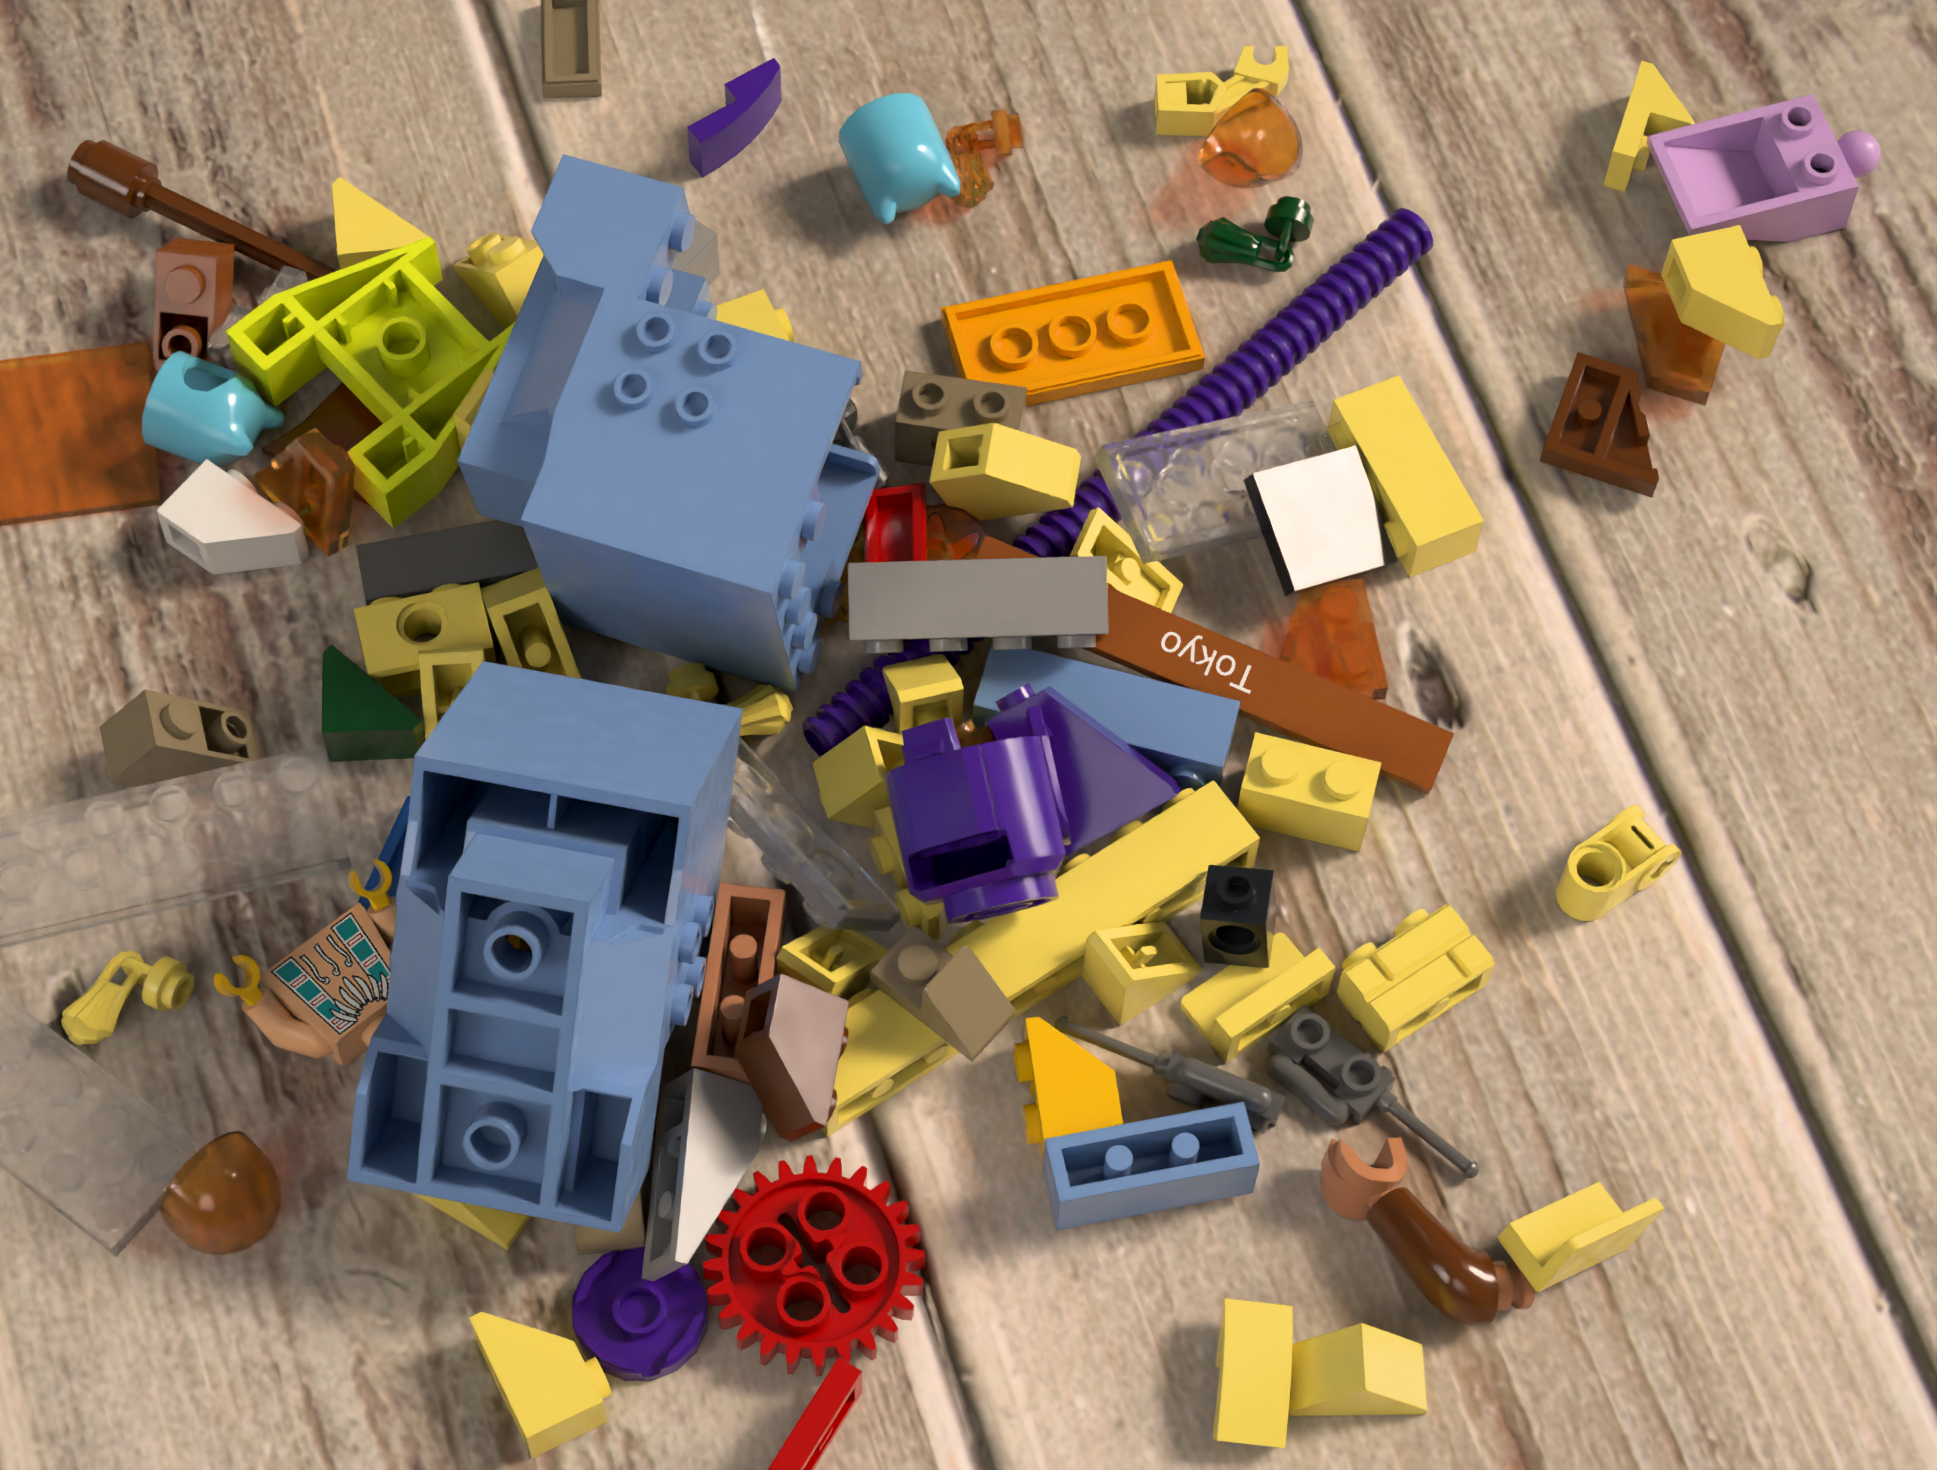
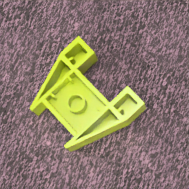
(394, 348)

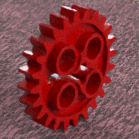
(761, 1294)

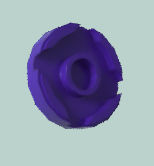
(638, 1324)

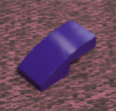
(748, 109)

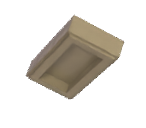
(571, 48)

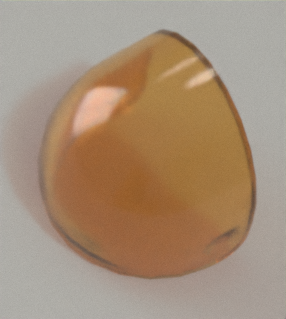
(1252, 143)
(223, 1196)

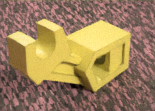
(1179, 92)

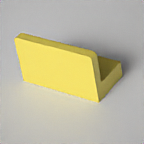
(1251, 1002)
(1574, 1235)

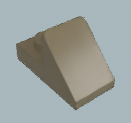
(944, 991)

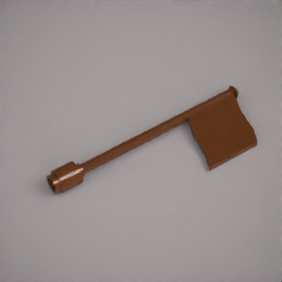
(133, 187)

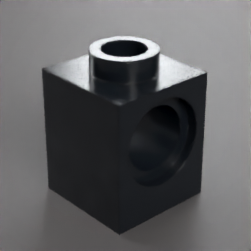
(1238, 916)

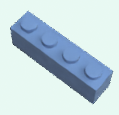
(1168, 724)

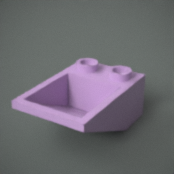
(1765, 170)

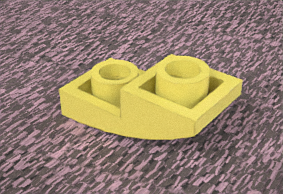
(1253, 1373)

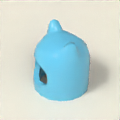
(897, 155)
(205, 412)

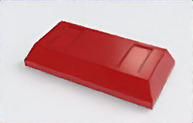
(896, 524)

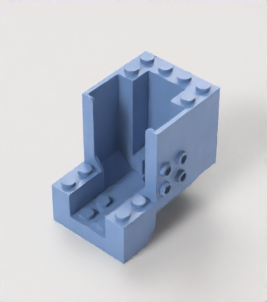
(662, 455)
(601, 843)

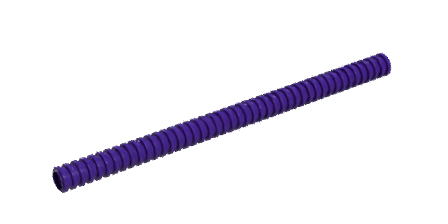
(1219, 396)

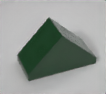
(362, 717)

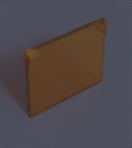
(75, 434)

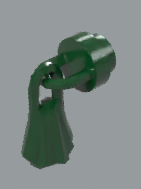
(1228, 243)

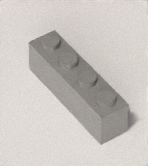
(978, 600)

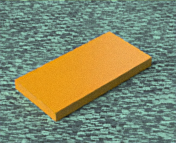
(1077, 334)

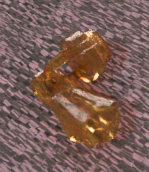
(969, 164)

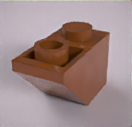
(190, 296)

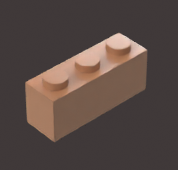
(741, 955)

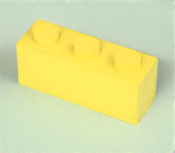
(1410, 476)

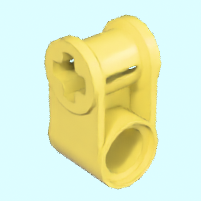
(1622, 858)

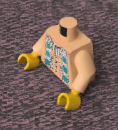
(332, 986)

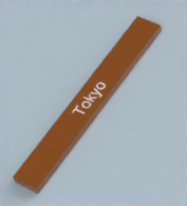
(1268, 688)

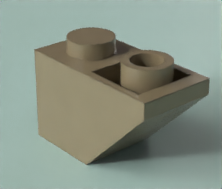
(174, 737)

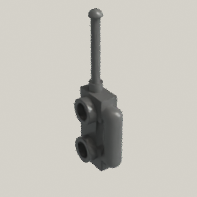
(1352, 1073)
(1192, 1079)

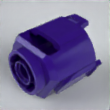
(979, 820)

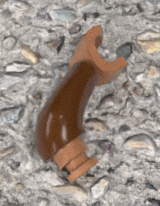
(1444, 1269)

